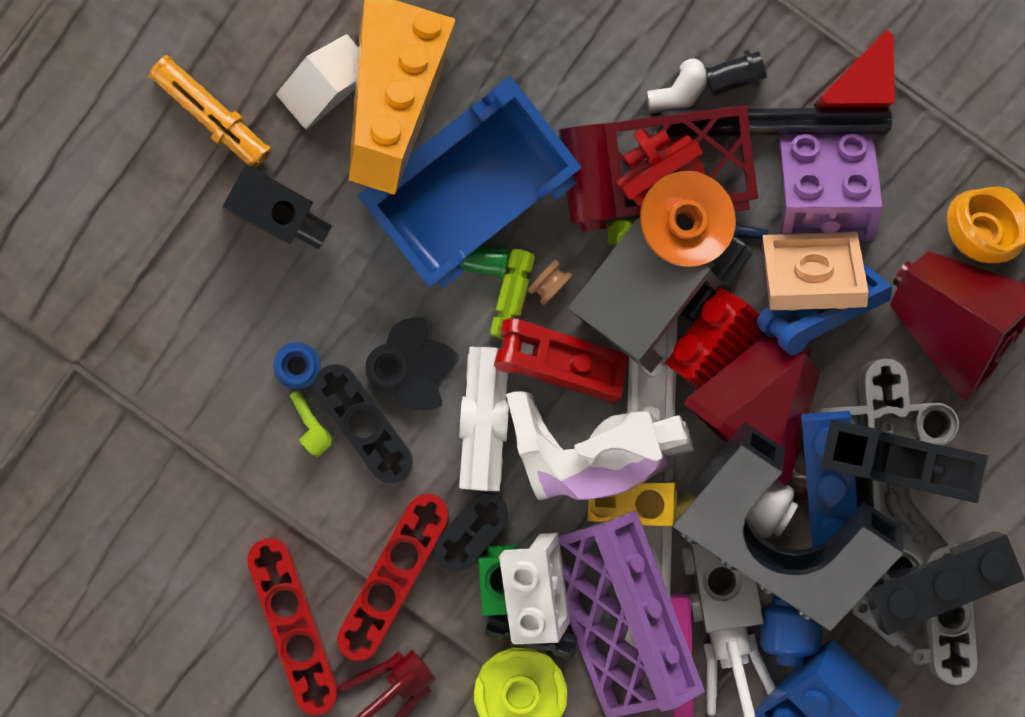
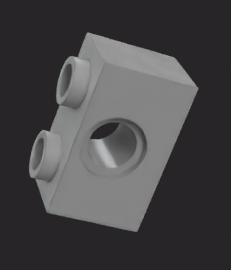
(720, 610)

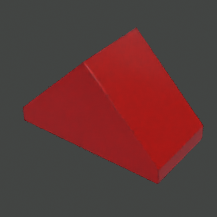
(867, 81)

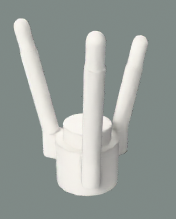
(732, 650)

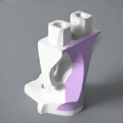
(613, 460)

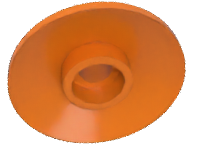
(705, 205)

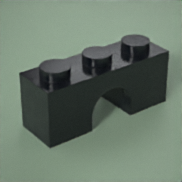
(944, 584)

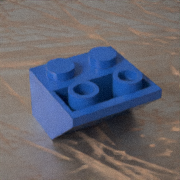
(829, 687)

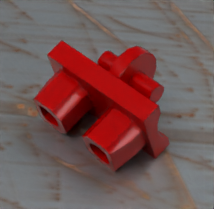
(675, 158)

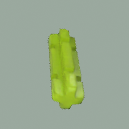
(513, 289)

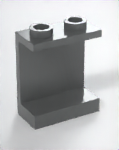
(638, 297)

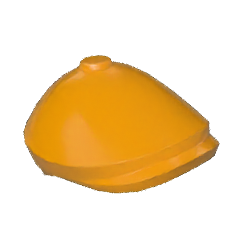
(987, 224)

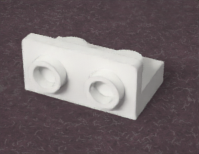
(535, 591)

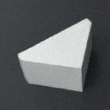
(321, 81)

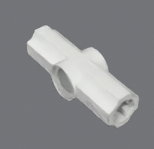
(483, 422)

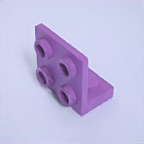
(830, 184)

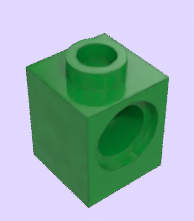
(492, 599)

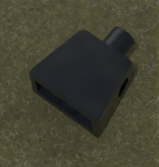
(253, 202)

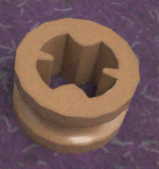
(549, 282)

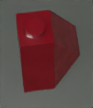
(959, 316)
(763, 390)

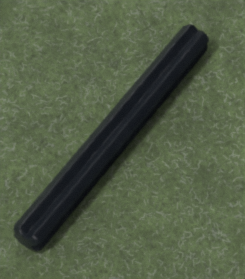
(794, 120)

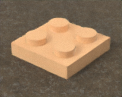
(814, 271)

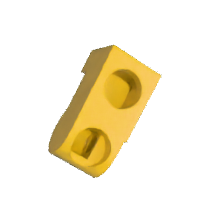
(652, 501)

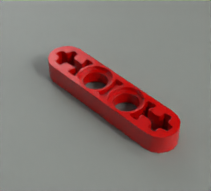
(388, 573)
(298, 624)

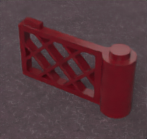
(595, 148)

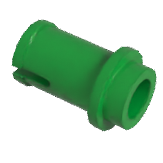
(486, 261)

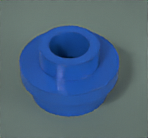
(283, 359)

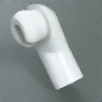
(684, 90)

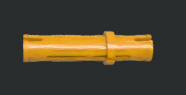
(224, 125)

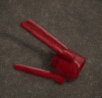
(408, 677)

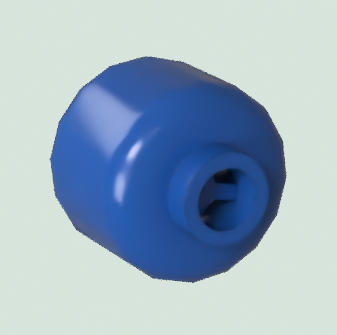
(788, 633)

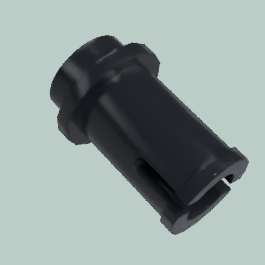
(736, 73)

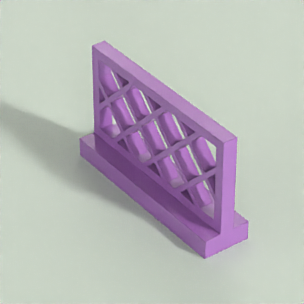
(642, 608)

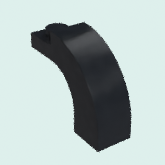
(904, 461)

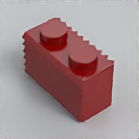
(715, 338)

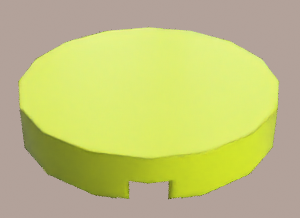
(520, 685)

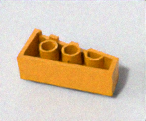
(395, 81)

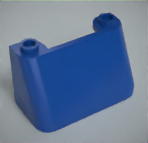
(472, 182)

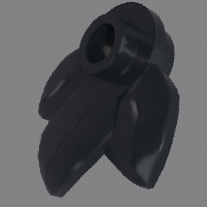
(419, 365)

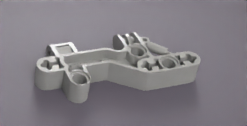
(922, 535)

